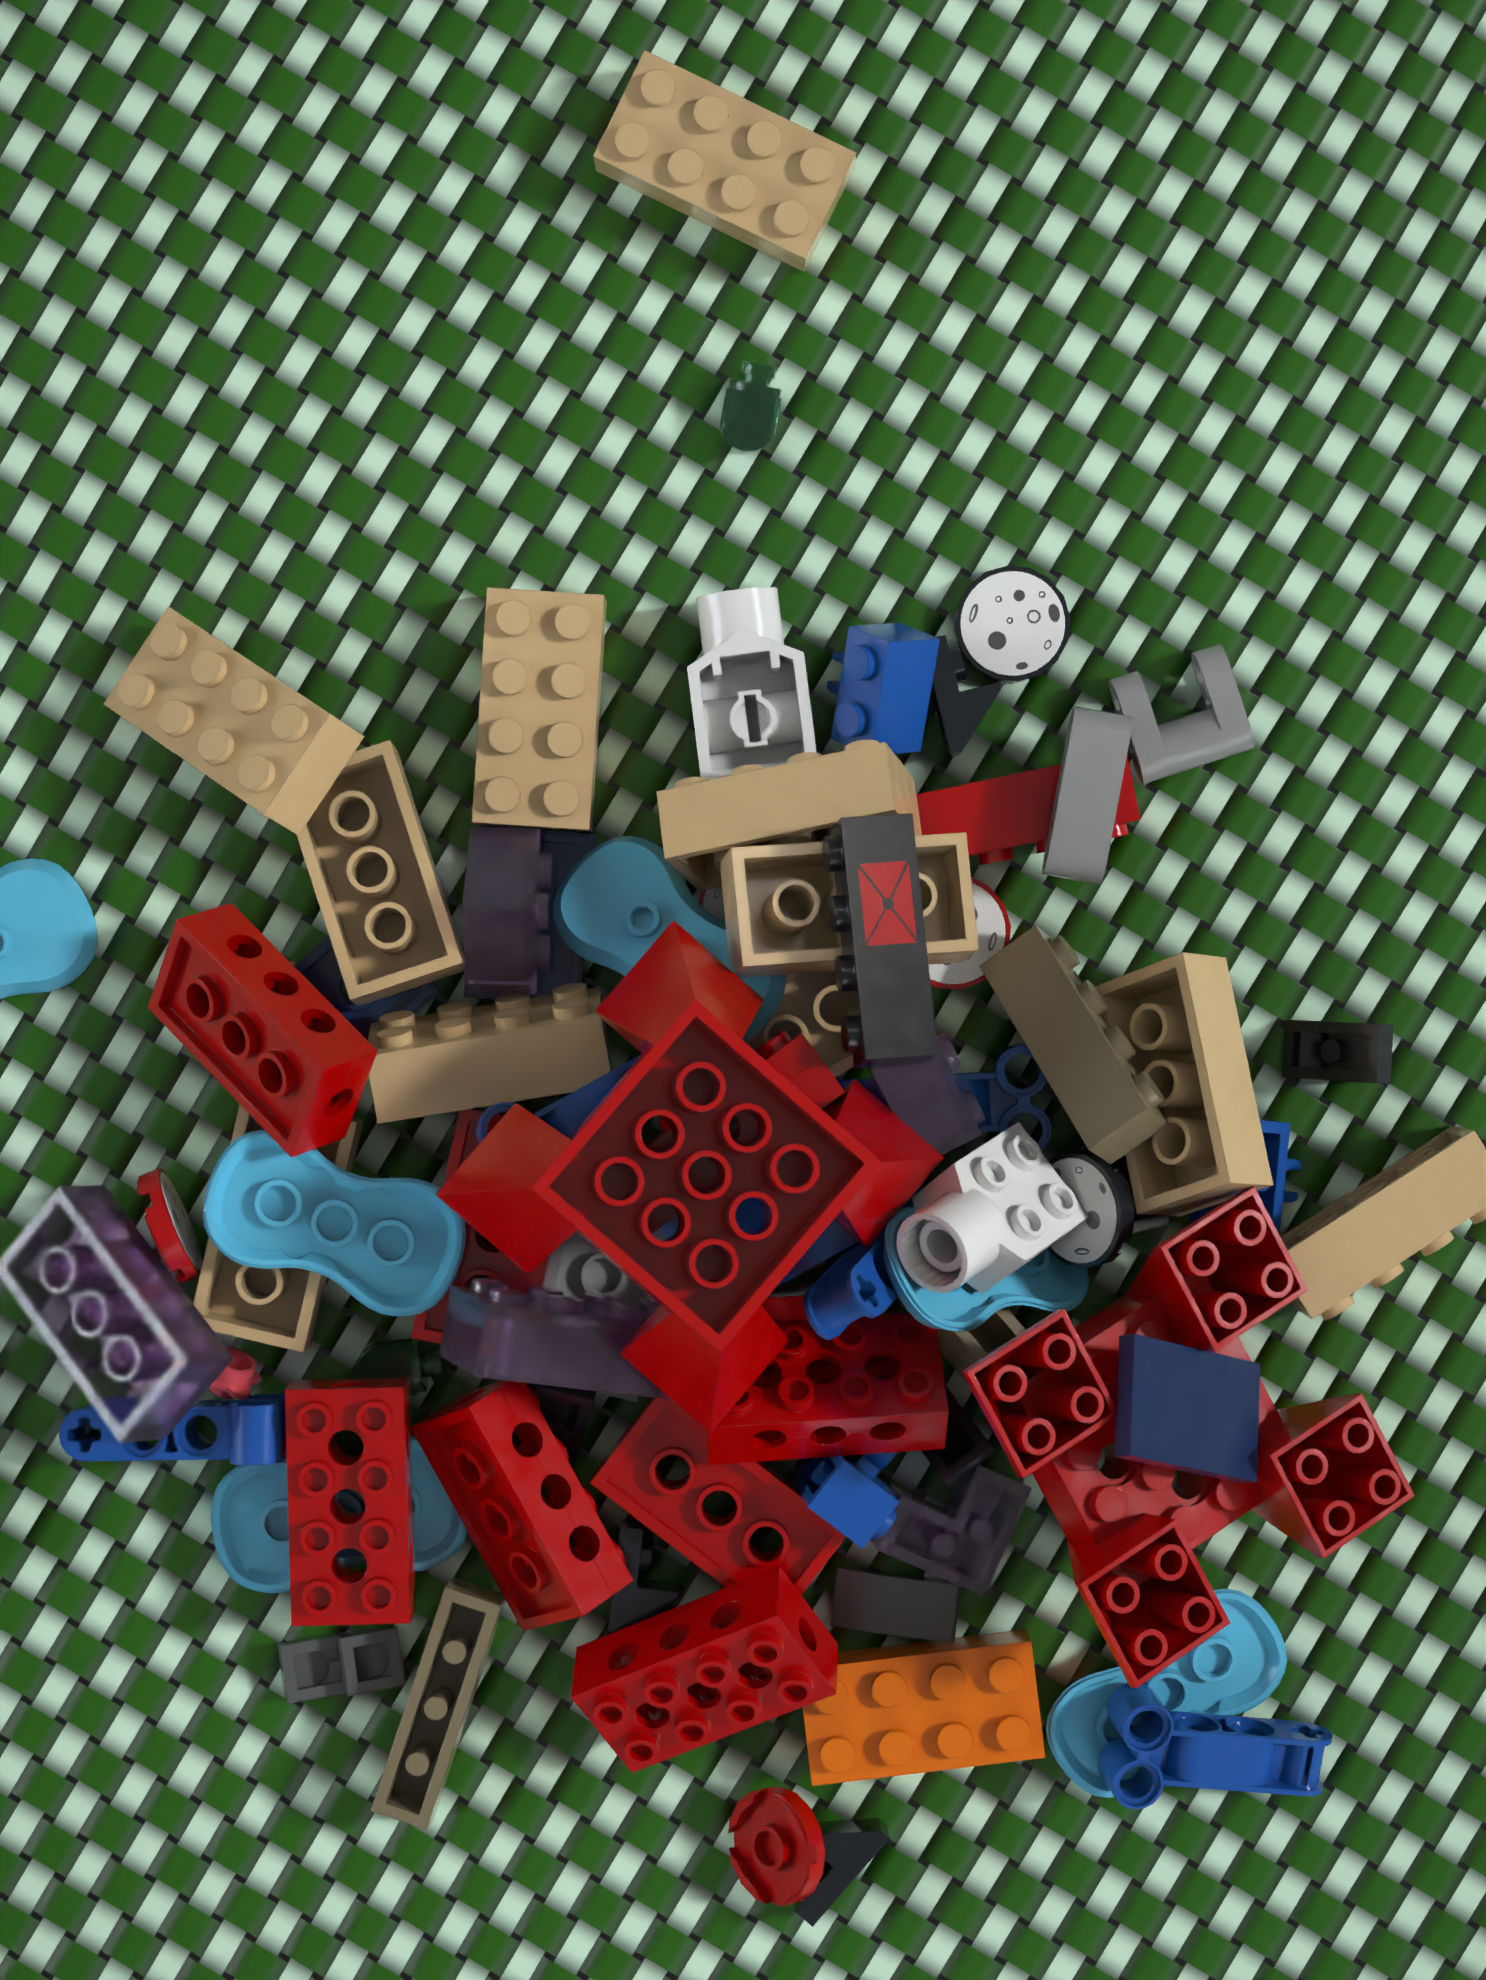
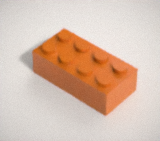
(927, 1709)

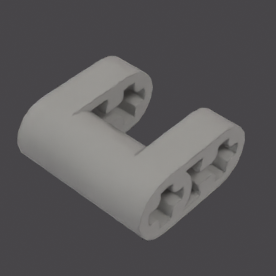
(1191, 739)

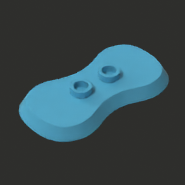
(626, 898)
(44, 928)
(372, 1236)
(1037, 1285)
(253, 1525)
(1218, 1677)

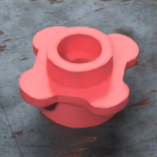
(236, 1377)

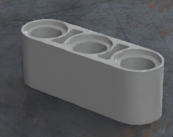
(1087, 795)

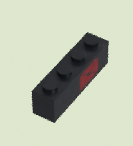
(881, 940)

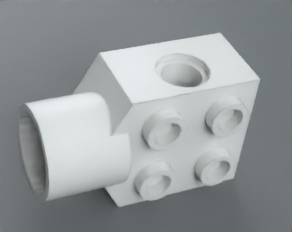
(747, 685)
(987, 1216)

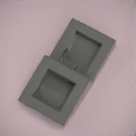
(895, 1604)
(341, 1664)

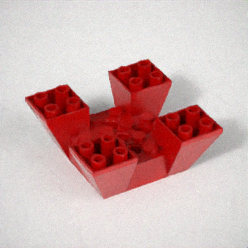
(806, 1168)
(1125, 1526)

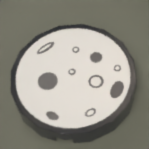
(1012, 624)
(1105, 1199)

